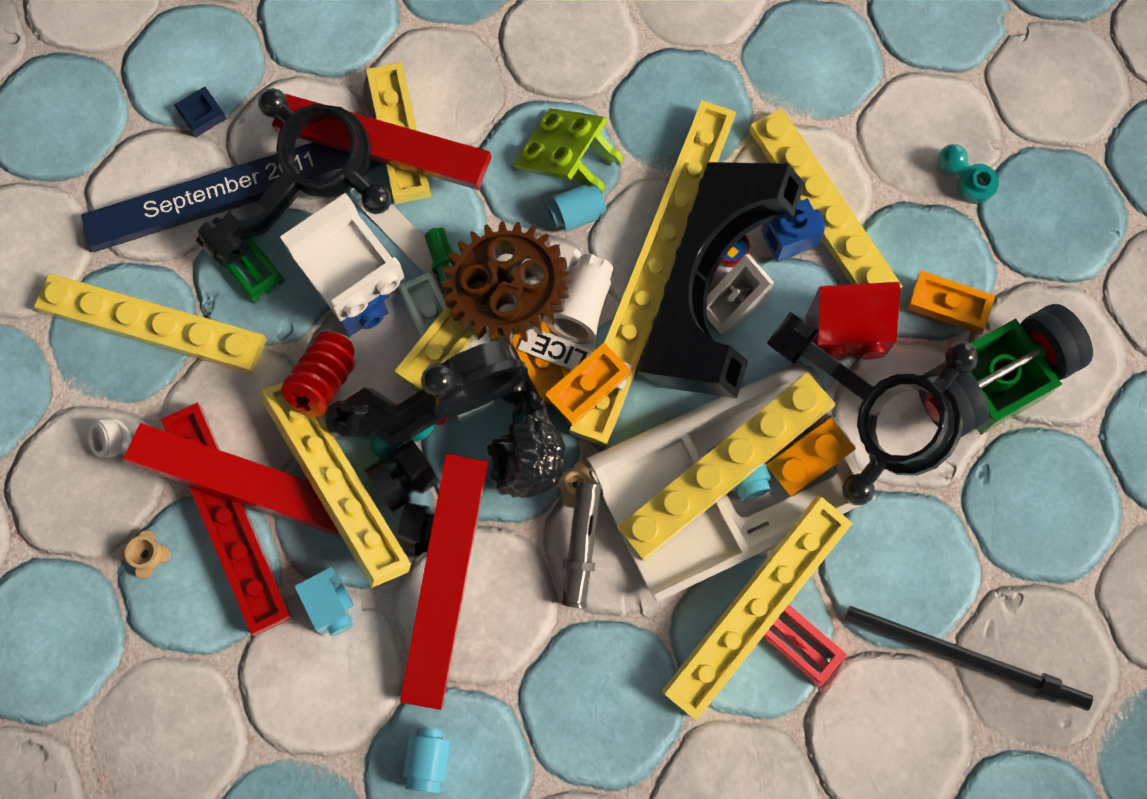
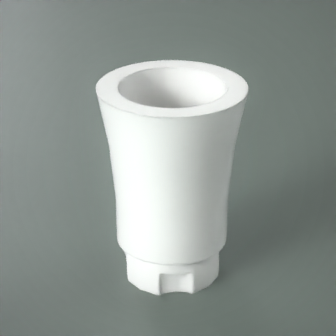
(586, 299)

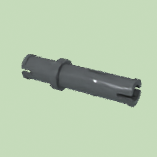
(581, 545)

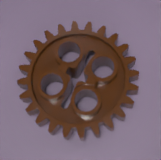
(480, 263)

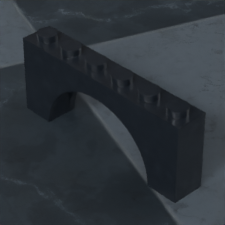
(727, 207)

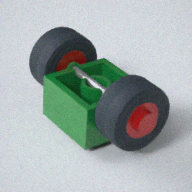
(1017, 368)

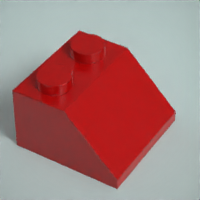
(855, 319)

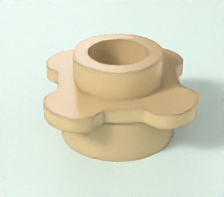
(579, 473)
(145, 542)

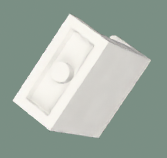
(342, 258)

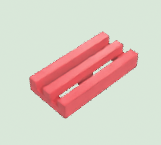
(828, 667)

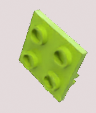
(560, 144)

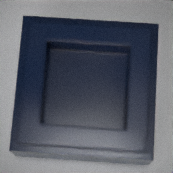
(200, 111)

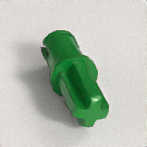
(439, 248)

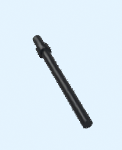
(1044, 686)

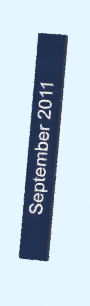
(203, 196)

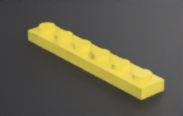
(843, 232)
(151, 323)
(726, 466)
(338, 490)
(756, 607)

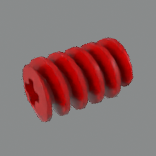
(319, 374)

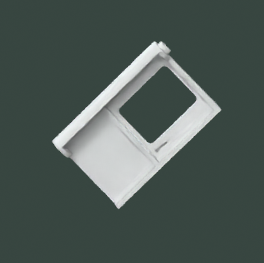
(719, 537)

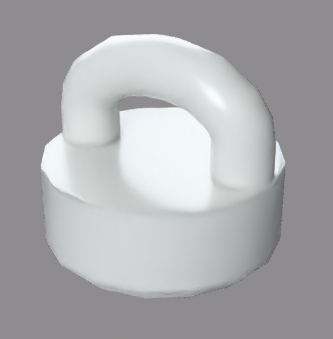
(108, 438)

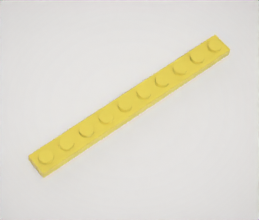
(654, 265)

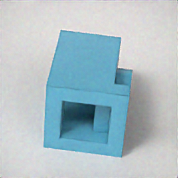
(326, 602)

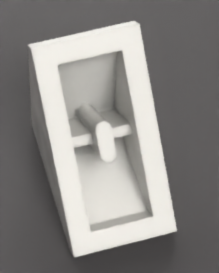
(738, 295)

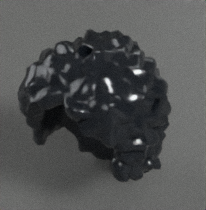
(531, 454)

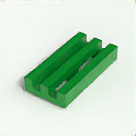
(264, 285)

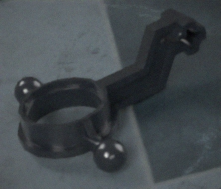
(226, 236)
(795, 339)
(447, 390)

